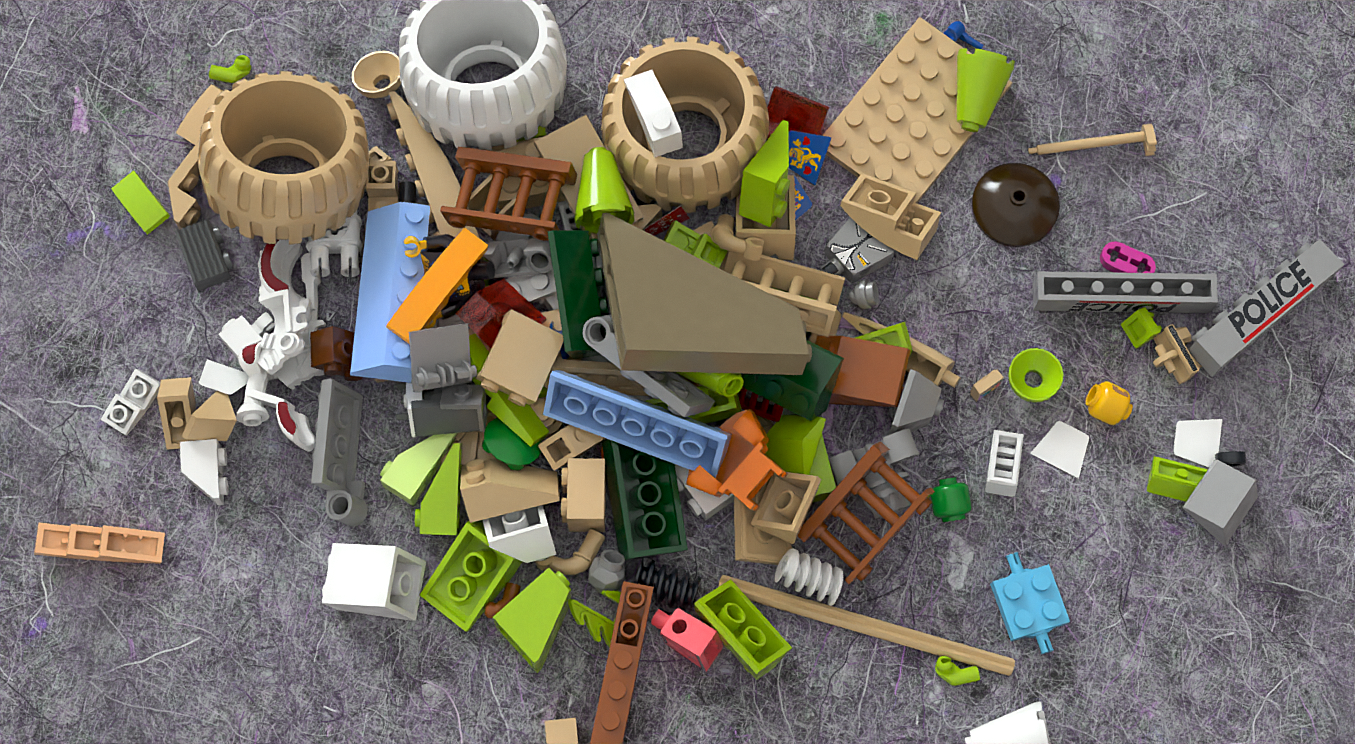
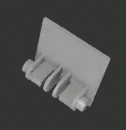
(440, 357)

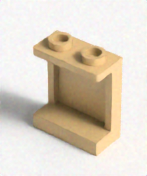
(520, 358)

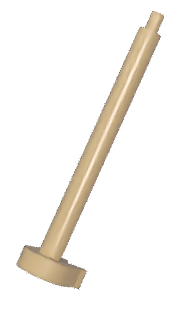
(1146, 135)

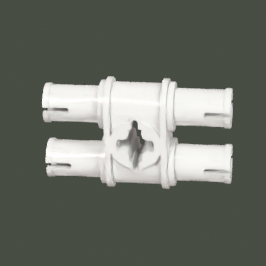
(346, 243)

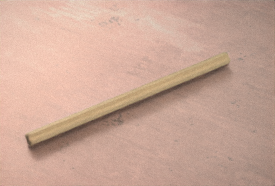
(873, 627)

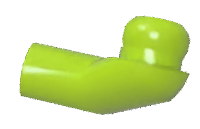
(953, 674)

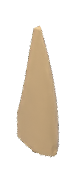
(923, 358)

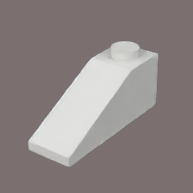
(654, 113)

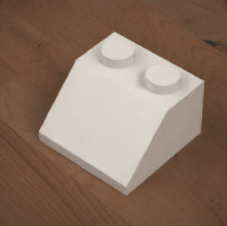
(521, 534)

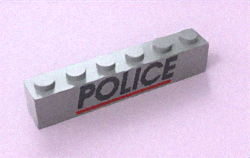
(1124, 292)
(1265, 307)

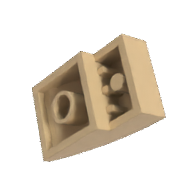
(891, 215)

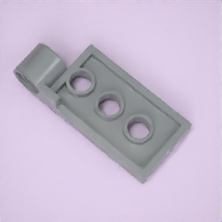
(673, 389)
(337, 452)

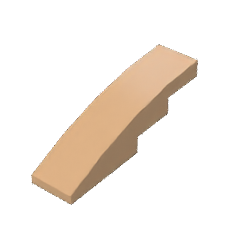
(99, 543)

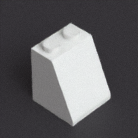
(374, 580)

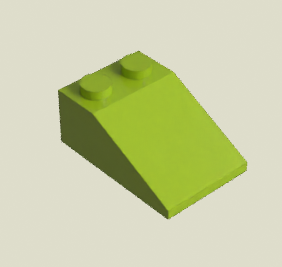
(766, 180)
(469, 577)

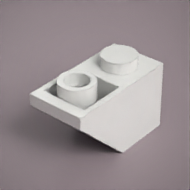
(203, 467)

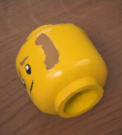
(1108, 403)

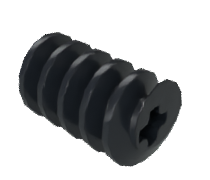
(668, 585)

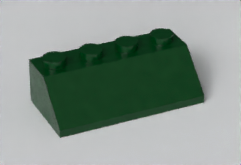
(577, 286)
(801, 394)
(643, 502)

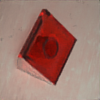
(800, 112)

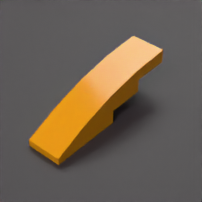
(437, 285)

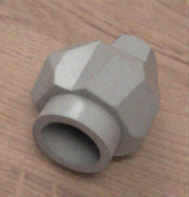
(607, 571)

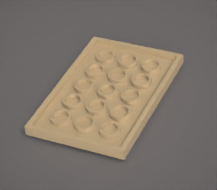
(905, 114)

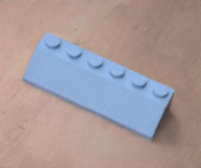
(384, 285)
(635, 423)

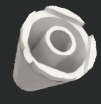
(1017, 727)

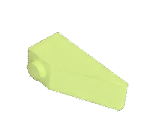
(416, 467)

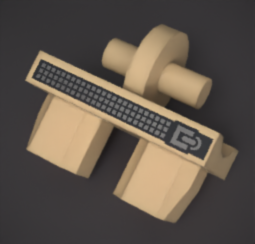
(1174, 353)

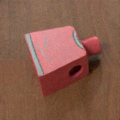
(696, 643)

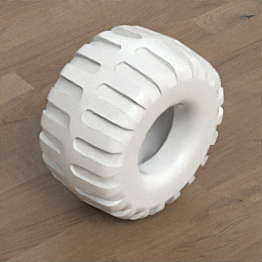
(463, 33)

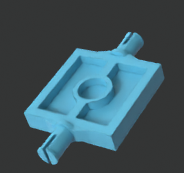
(1030, 603)

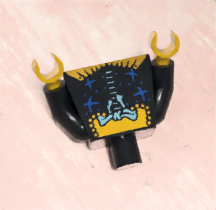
(433, 248)

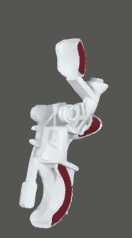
(288, 349)

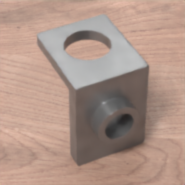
(466, 397)

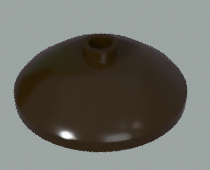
(1014, 221)

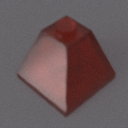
(488, 306)

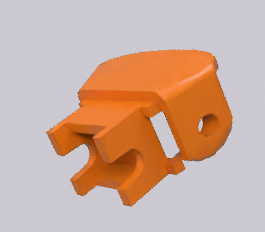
(745, 463)

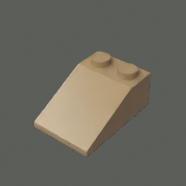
(778, 238)
(495, 489)

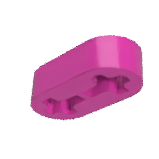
(1130, 257)

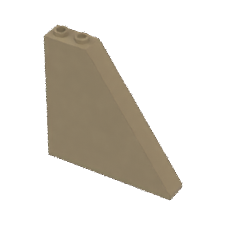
(690, 315)

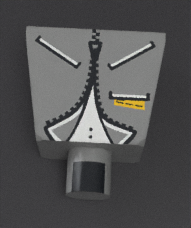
(855, 253)

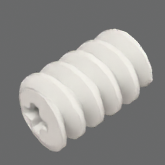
(811, 574)

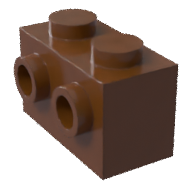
(333, 351)

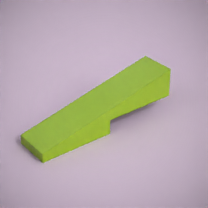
(518, 418)

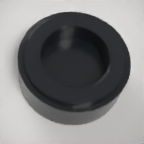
(1232, 458)

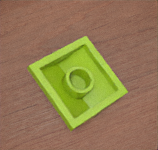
(794, 442)

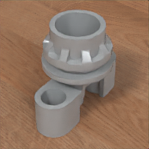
(518, 254)
(901, 449)

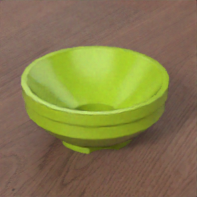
(1042, 363)

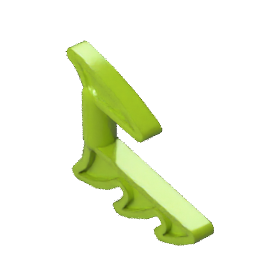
(594, 620)

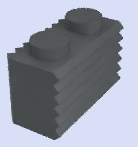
(203, 254)

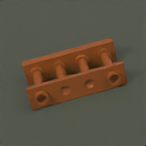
(501, 166)
(836, 506)

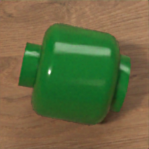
(951, 500)

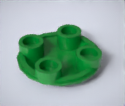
(508, 446)

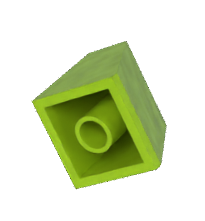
(535, 617)

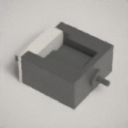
(427, 416)

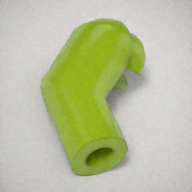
(232, 74)

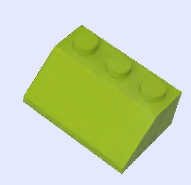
(742, 628)

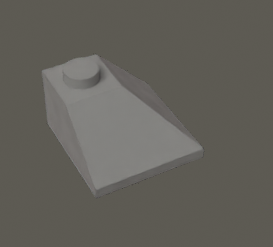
(917, 403)

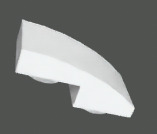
(132, 403)

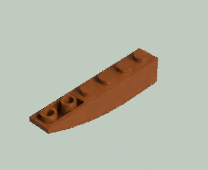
(622, 664)

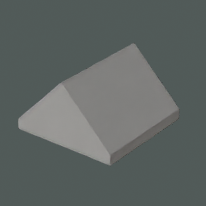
(1222, 500)

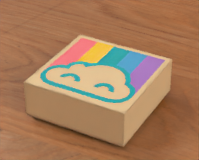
(986, 385)

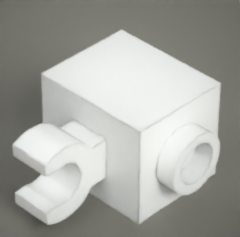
(239, 333)

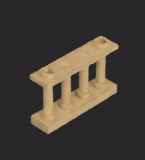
(796, 281)

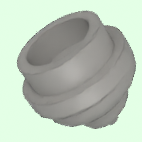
(864, 294)

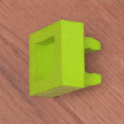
(1141, 327)

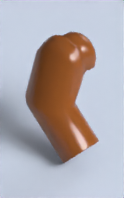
(510, 592)

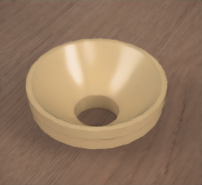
(372, 69)

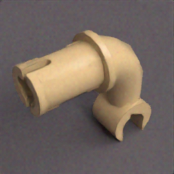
(723, 236)
(580, 561)

